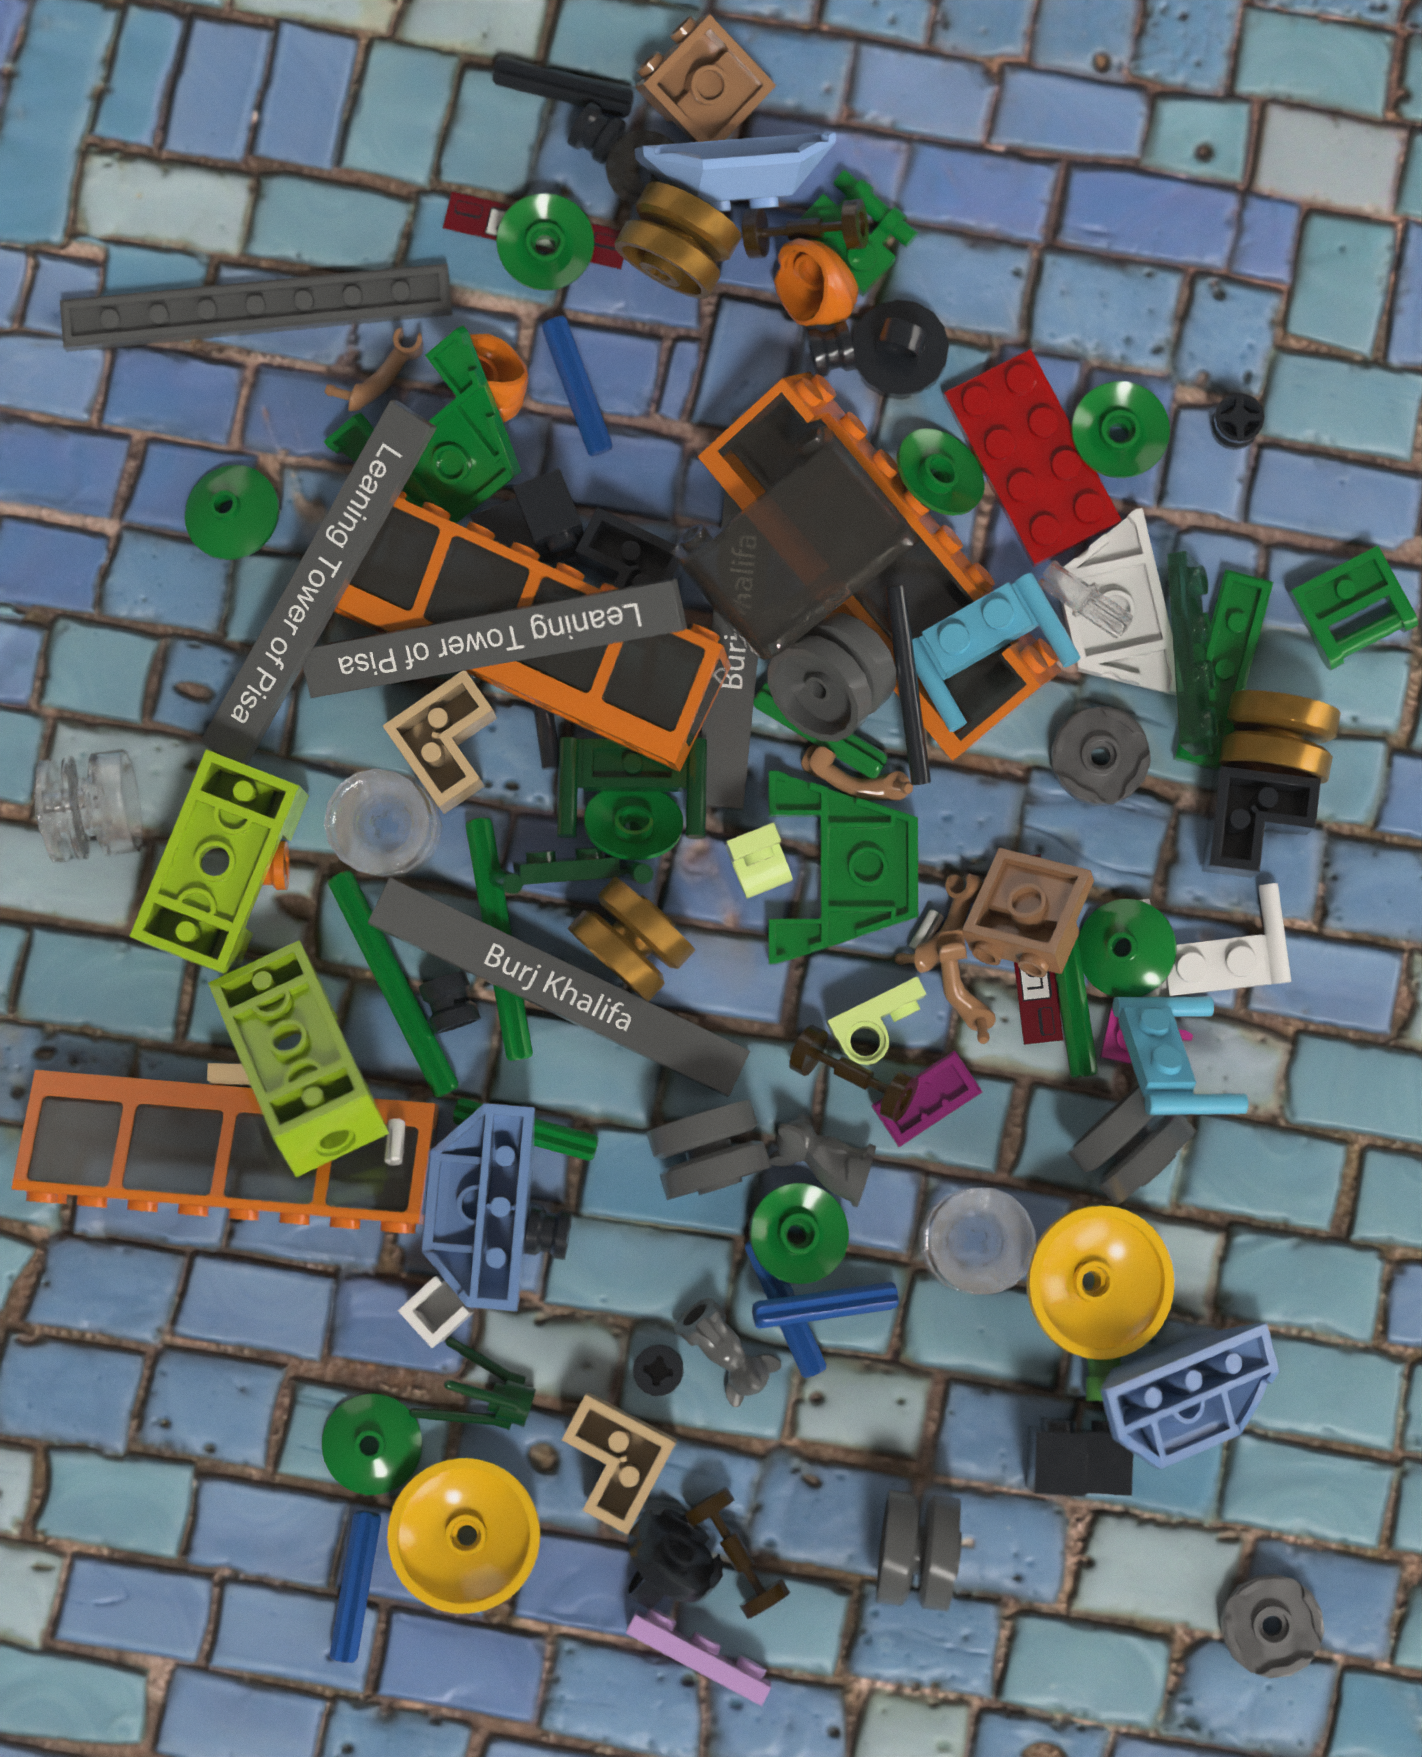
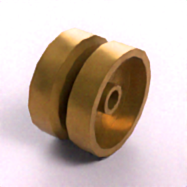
(678, 240)
(1280, 734)
(635, 935)

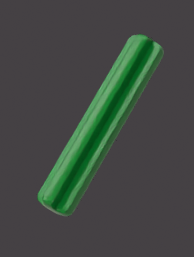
(850, 750)
(1076, 1017)
(546, 1134)

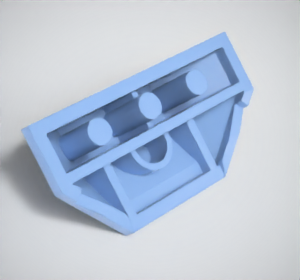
(738, 168)

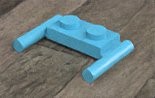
(980, 632)
(1162, 1058)

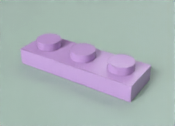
(700, 1654)

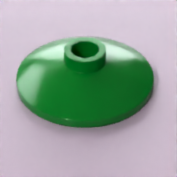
(550, 219)
(1134, 411)
(940, 472)
(245, 525)
(633, 824)
(1151, 952)
(822, 1226)
(397, 1437)

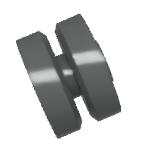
(832, 677)
(1138, 1148)
(709, 1153)
(924, 1550)

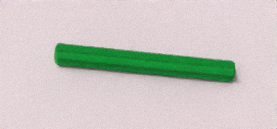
(495, 913)
(393, 985)

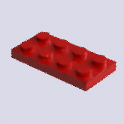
(1030, 458)

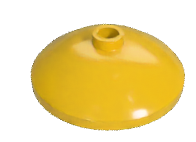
(1129, 1288)
(427, 1542)

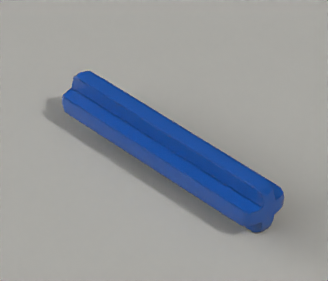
(577, 386)
(825, 1305)
(799, 1335)
(355, 1586)

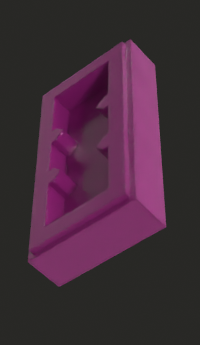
(939, 1092)

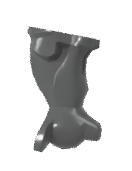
(832, 1161)
(706, 1327)

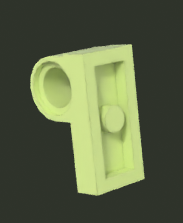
(759, 860)
(896, 1002)

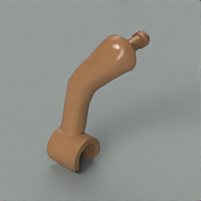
(379, 382)
(887, 787)
(927, 953)
(972, 1010)

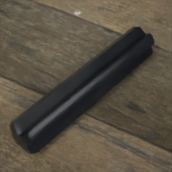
(562, 86)

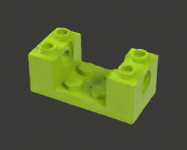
(205, 914)
(307, 1093)

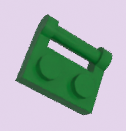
(1343, 594)

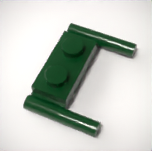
(613, 767)
(587, 865)

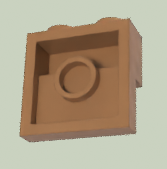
(703, 81)
(1027, 912)

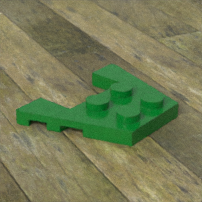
(470, 448)
(865, 867)

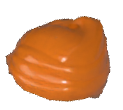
(814, 283)
(504, 373)

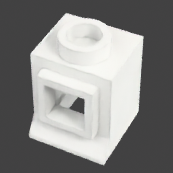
(435, 1311)

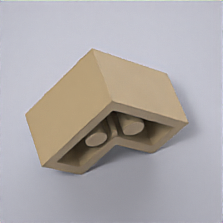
(431, 734)
(632, 1455)

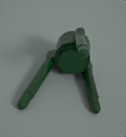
(508, 1400)

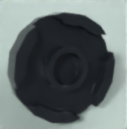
(900, 349)
(671, 1560)

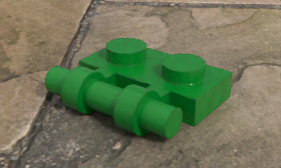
(874, 261)

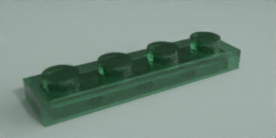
(1192, 671)

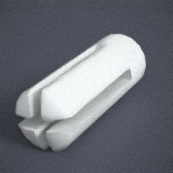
(927, 928)
(395, 1142)

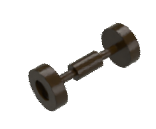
(757, 232)
(810, 1050)
(737, 1553)

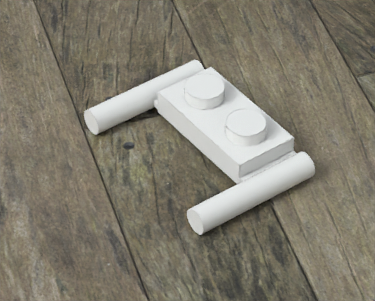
(1233, 961)

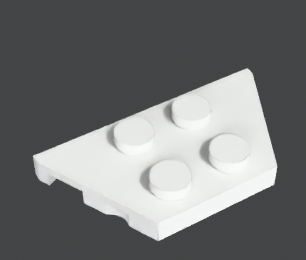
(1128, 575)

